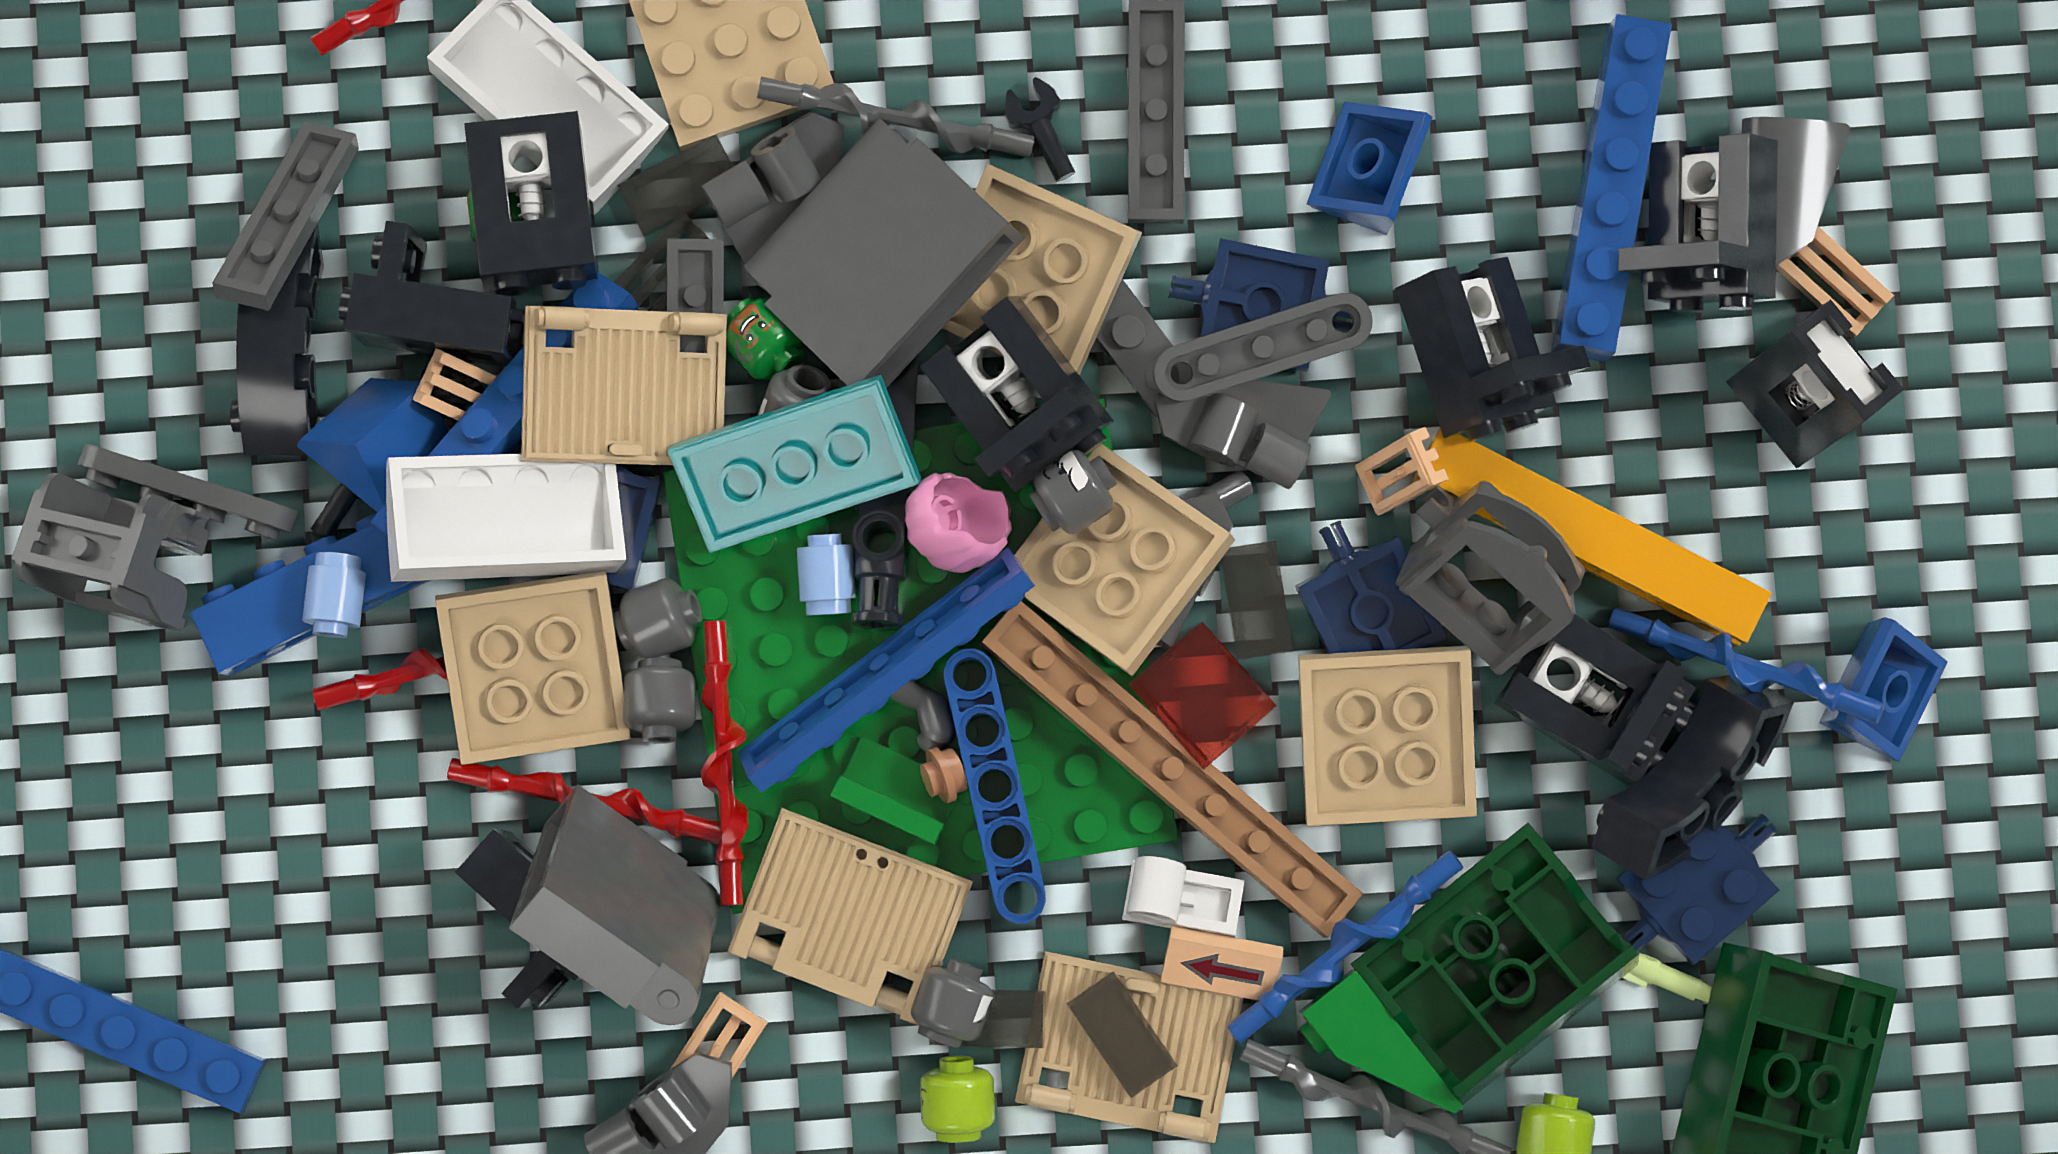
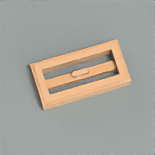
(1850, 267)
(431, 377)
(1420, 462)
(740, 1014)

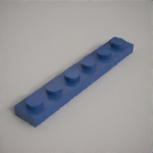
(495, 418)
(885, 669)
(127, 1033)

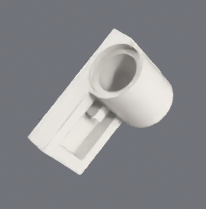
(1169, 895)

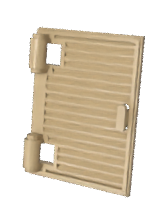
(619, 384)
(848, 914)
(1184, 1018)

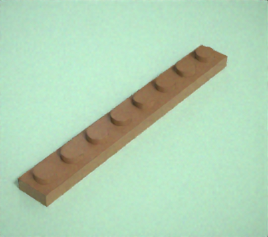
(1164, 766)

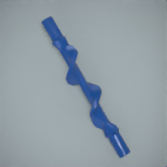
(1746, 671)
(1345, 939)

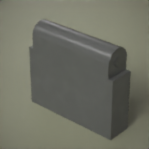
(880, 256)
(619, 909)

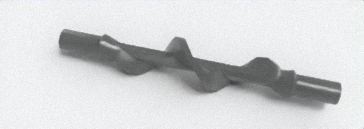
(915, 115)
(1367, 1093)

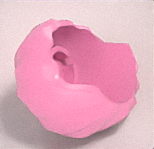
(957, 522)

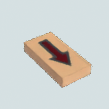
(1220, 963)

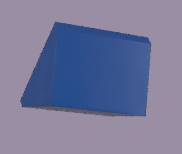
(1369, 164)
(367, 430)
(1892, 669)

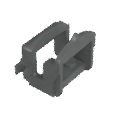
(87, 535)
(1523, 561)

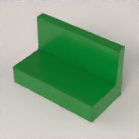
(892, 791)

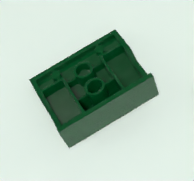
(1496, 963)
(1783, 1058)

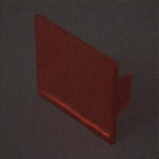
(1202, 695)

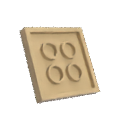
(714, 55)
(1060, 270)
(1126, 572)
(532, 667)
(1387, 735)

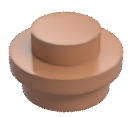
(943, 774)

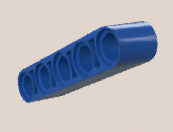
(1000, 757)

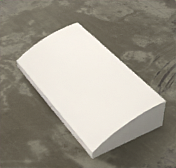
(520, 64)
(501, 517)

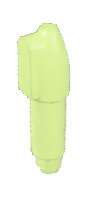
(1654, 972)

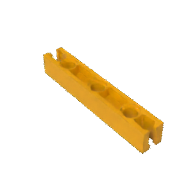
(1610, 543)

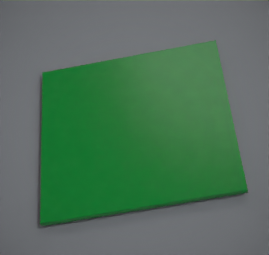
(780, 657)

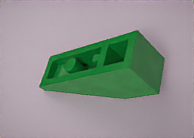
(1364, 1034)

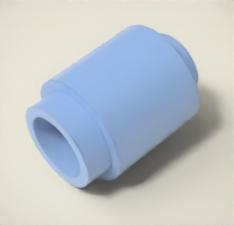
(826, 575)
(334, 594)

